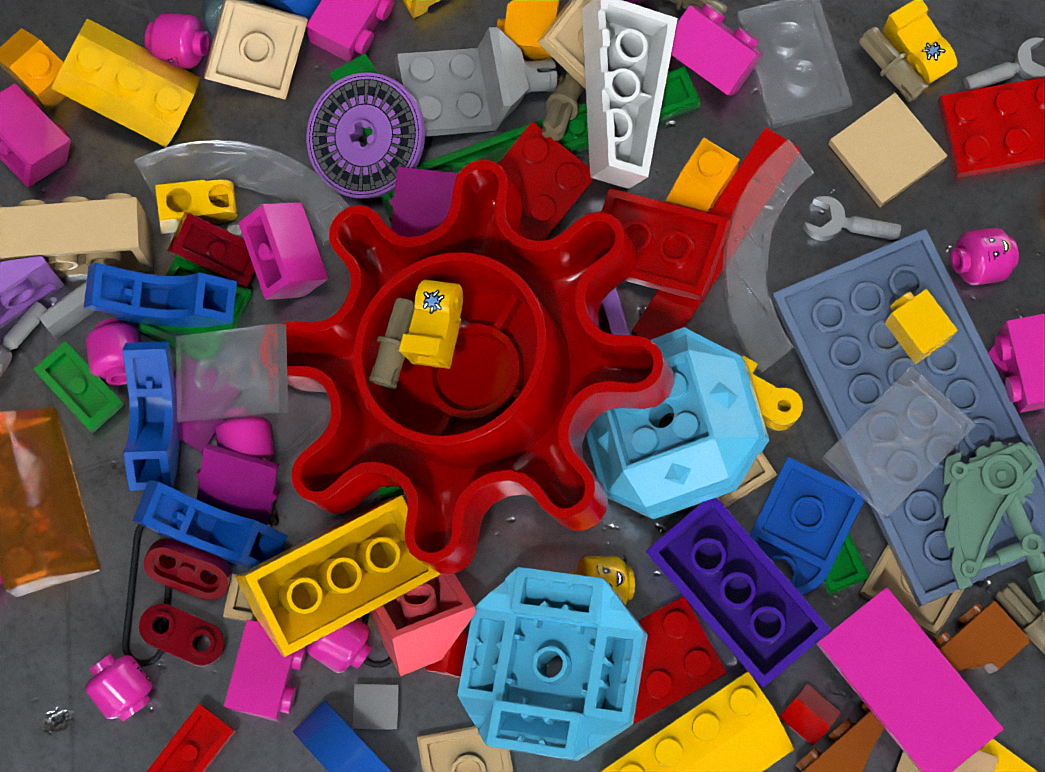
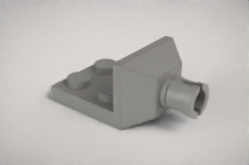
(472, 86)

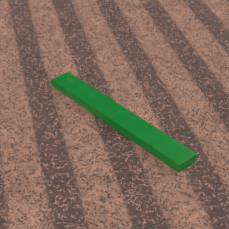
(677, 99)

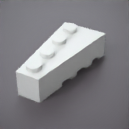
(625, 85)

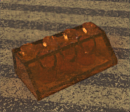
(41, 508)

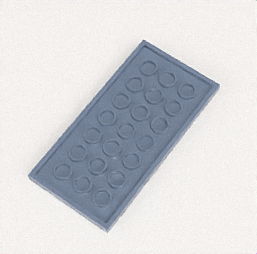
(854, 359)

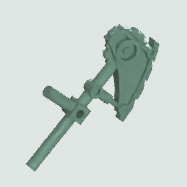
(975, 504)

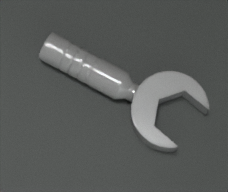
(1022, 65)
(854, 224)
(19, 333)

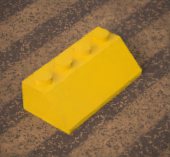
(334, 577)
(723, 734)

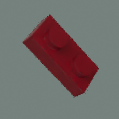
(212, 249)

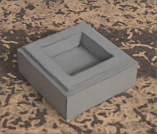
(375, 707)

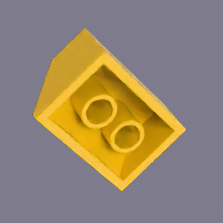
(126, 83)

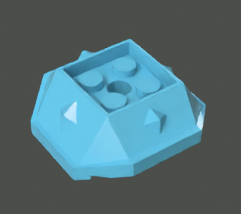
(704, 447)
(508, 653)

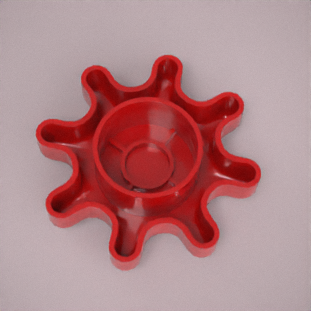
(520, 380)

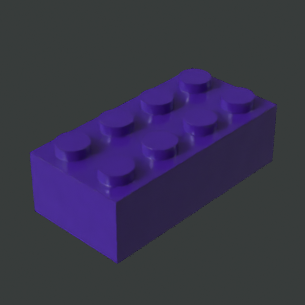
(738, 591)

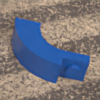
(160, 300)
(153, 425)
(206, 527)
(337, 743)

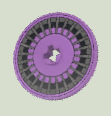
(339, 120)

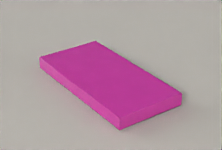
(909, 685)

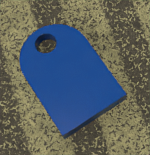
(806, 523)

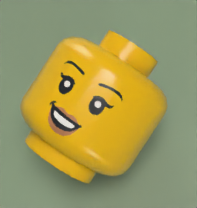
(613, 570)

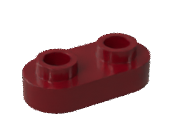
(188, 569)
(181, 634)

